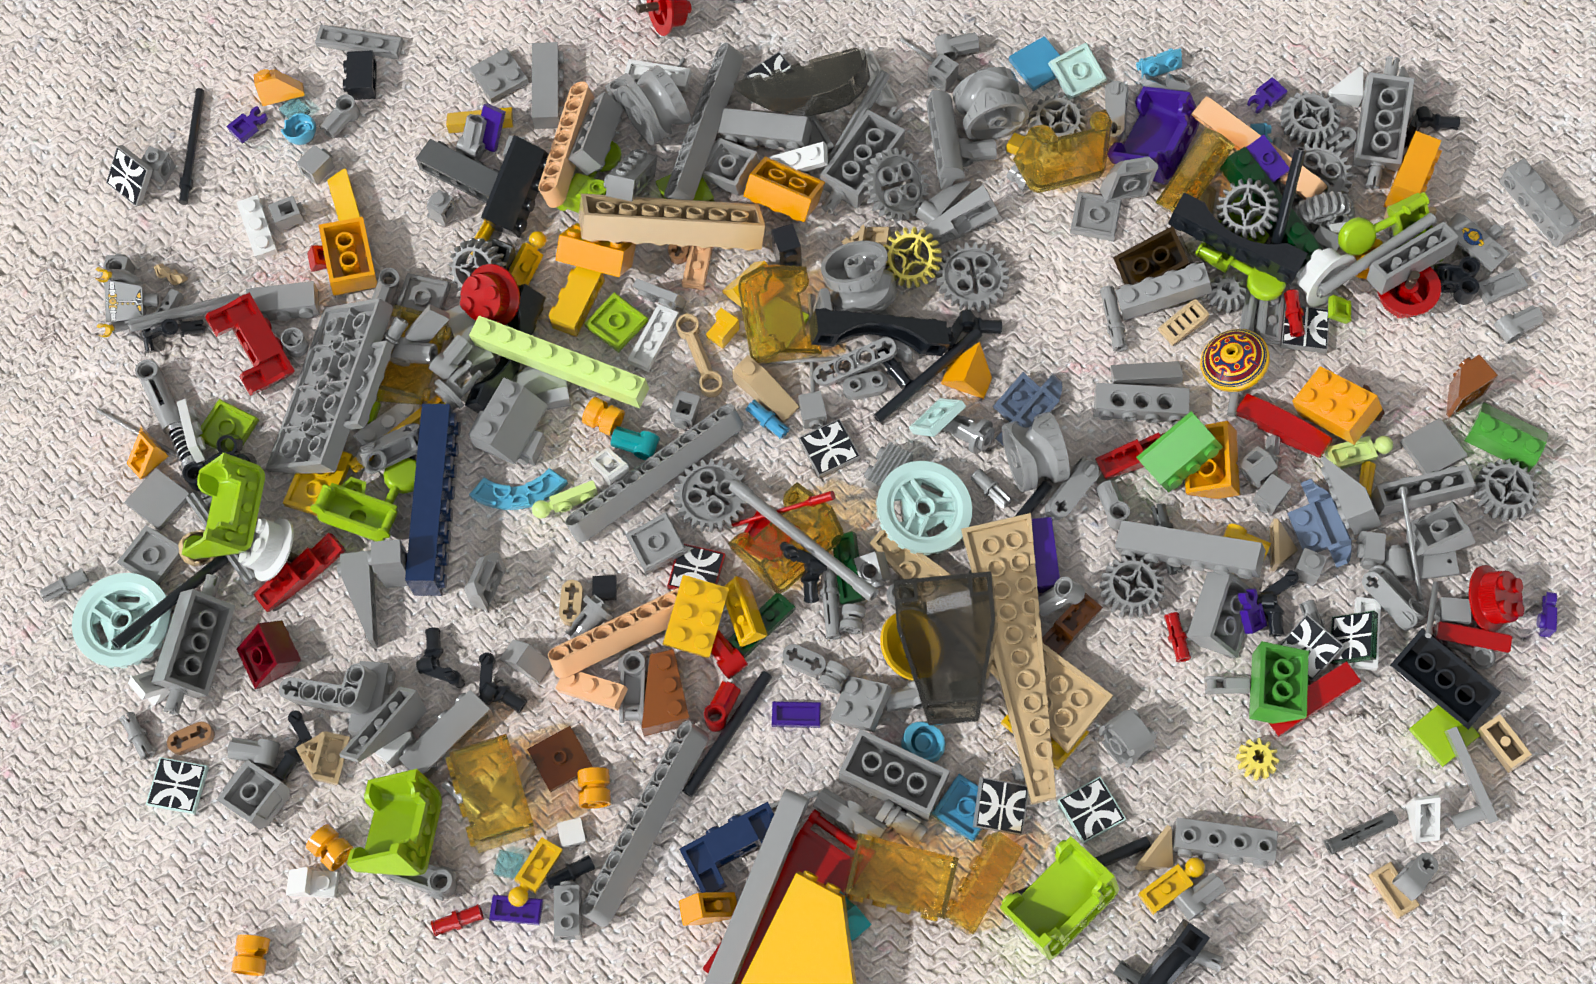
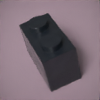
(360, 75)
(786, 246)

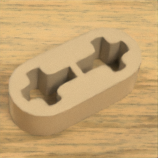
(565, 601)

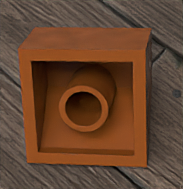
(1469, 384)

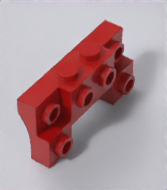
(257, 341)

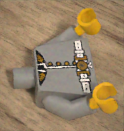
(123, 299)

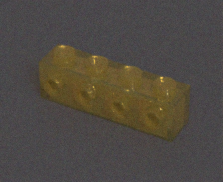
(1196, 169)
(983, 882)

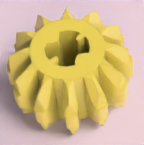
(1265, 766)

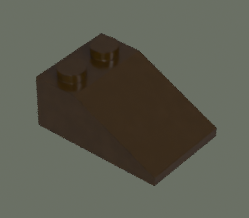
(1153, 257)

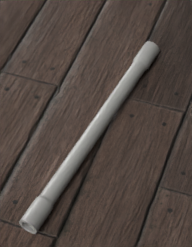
(858, 583)

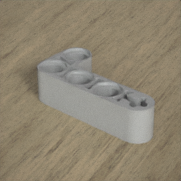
(350, 697)

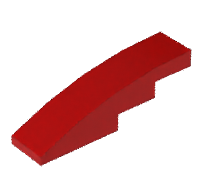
(1285, 425)
(1123, 459)
(299, 573)
(1323, 693)

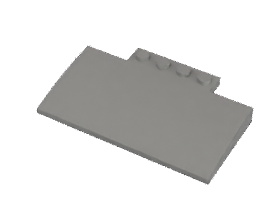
(334, 387)

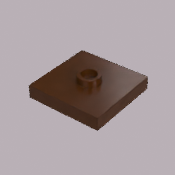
(559, 758)

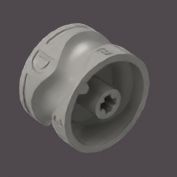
(654, 104)
(990, 104)
(859, 277)
(1036, 451)

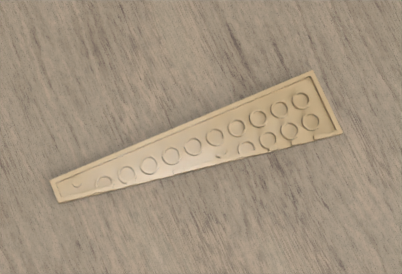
(1008, 552)
(1071, 695)

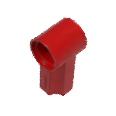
(728, 659)
(721, 704)

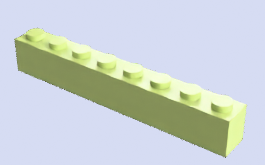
(559, 362)

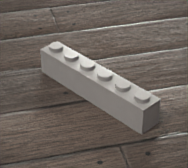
(1191, 549)

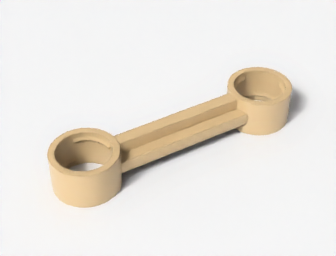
(699, 355)

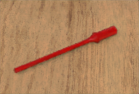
(811, 501)

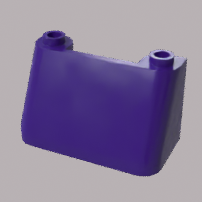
(1160, 131)

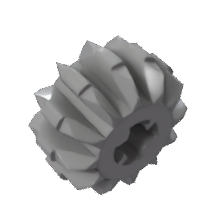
(1227, 293)

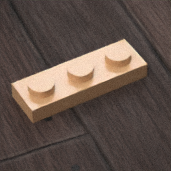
(593, 689)

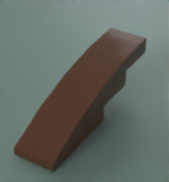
(1071, 624)

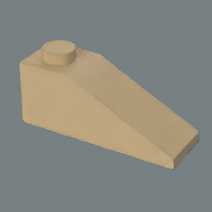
(764, 389)

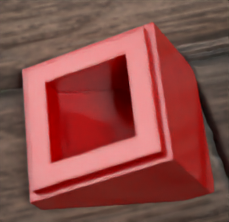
(316, 258)

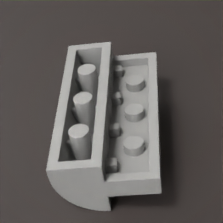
(944, 138)

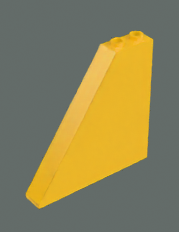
(806, 938)

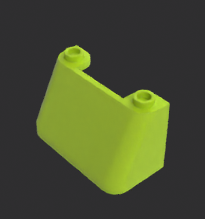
(234, 507)
(401, 826)
(1062, 899)

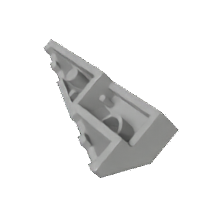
(961, 218)

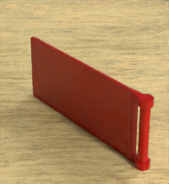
(810, 854)

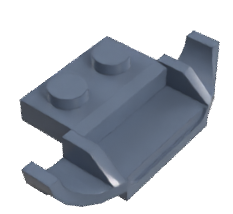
(1026, 400)
(1320, 525)

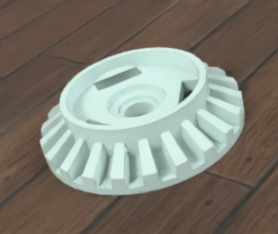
(952, 508)
(101, 606)

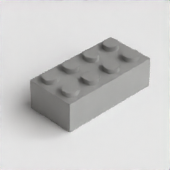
(893, 774)

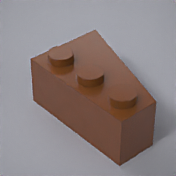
(664, 696)

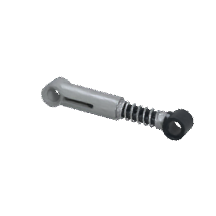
(168, 417)

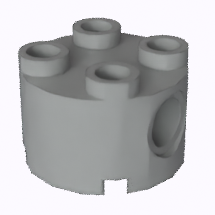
(1127, 737)

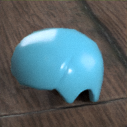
(299, 129)

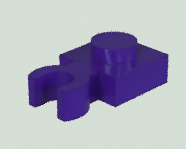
(1268, 93)
(246, 126)
(1253, 613)
(1548, 617)

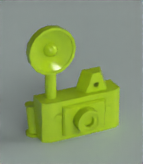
(586, 184)
(1360, 234)
(1258, 283)
(361, 514)

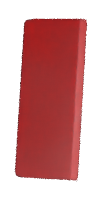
(1473, 636)

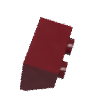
(268, 653)

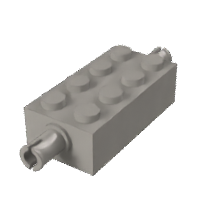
(1383, 122)
(845, 170)
(193, 644)

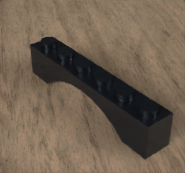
(1274, 259)
(525, 319)
(922, 335)
(1175, 955)

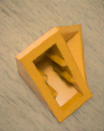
(969, 373)
(145, 454)

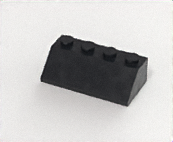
(515, 188)
(1446, 678)

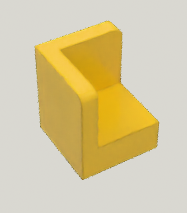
(724, 328)

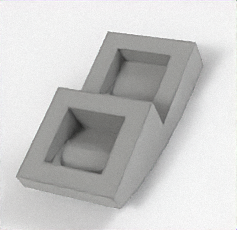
(1171, 82)

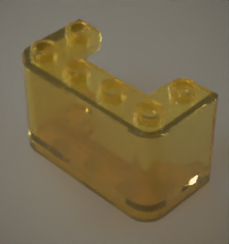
(490, 793)
(900, 877)

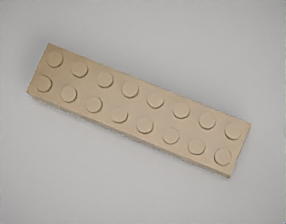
(671, 222)

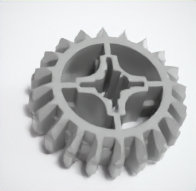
(1057, 110)
(1311, 110)
(1257, 209)
(1325, 210)
(482, 254)
(1524, 494)
(1123, 583)

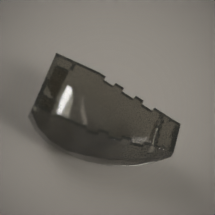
(811, 89)
(949, 641)

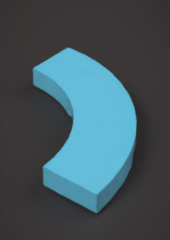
(518, 497)

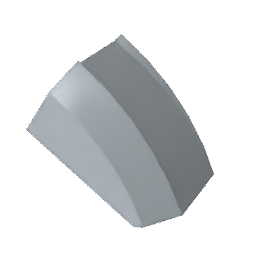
(730, 166)
(1129, 179)
(545, 386)
(1440, 532)
(485, 581)
(254, 795)

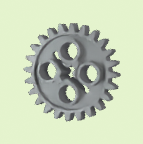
(1326, 161)
(890, 164)
(993, 274)
(700, 511)

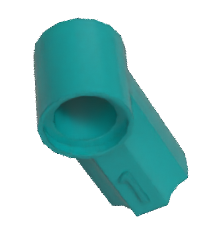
(640, 444)

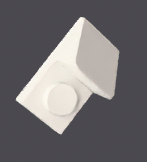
(609, 466)
(146, 690)
(310, 883)

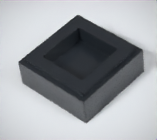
(605, 587)

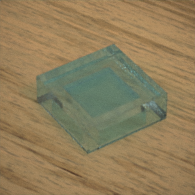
(293, 107)
(508, 864)

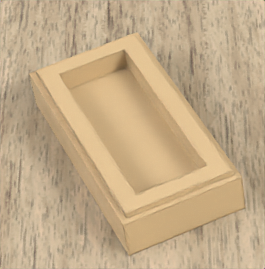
(1392, 895)

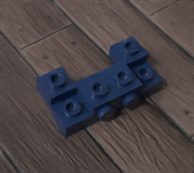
(724, 845)

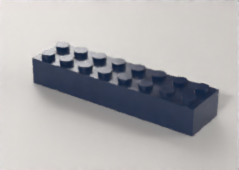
(432, 500)

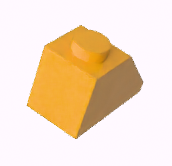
(276, 87)
(707, 908)

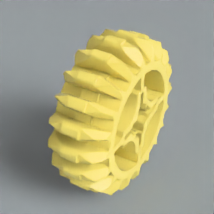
(915, 247)

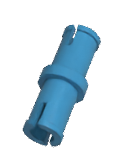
(767, 419)

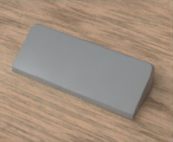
(1269, 319)
(1147, 373)

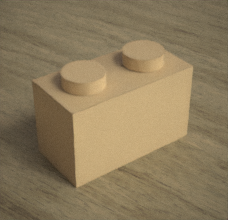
(1504, 743)

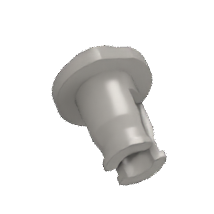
(450, 392)
(977, 434)
(591, 616)

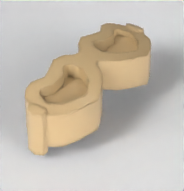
(172, 275)

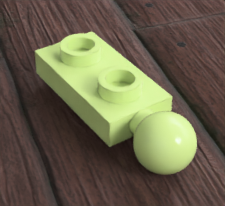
(1349, 455)
(565, 500)

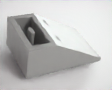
(1351, 499)

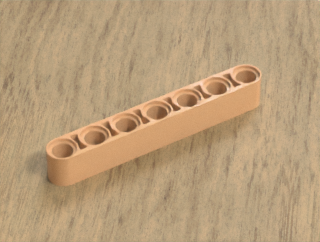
(1220, 120)
(558, 168)
(612, 636)

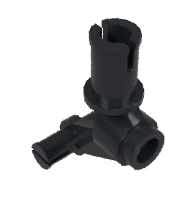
(1425, 118)
(967, 321)
(169, 329)
(812, 566)
(1270, 605)
(430, 663)
(492, 692)
(292, 756)

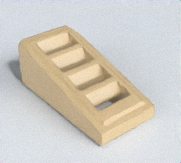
(1194, 311)

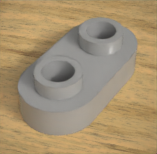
(866, 387)

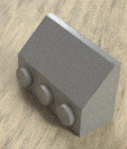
(508, 421)
(1217, 615)

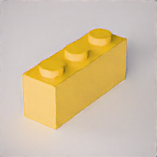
(576, 300)

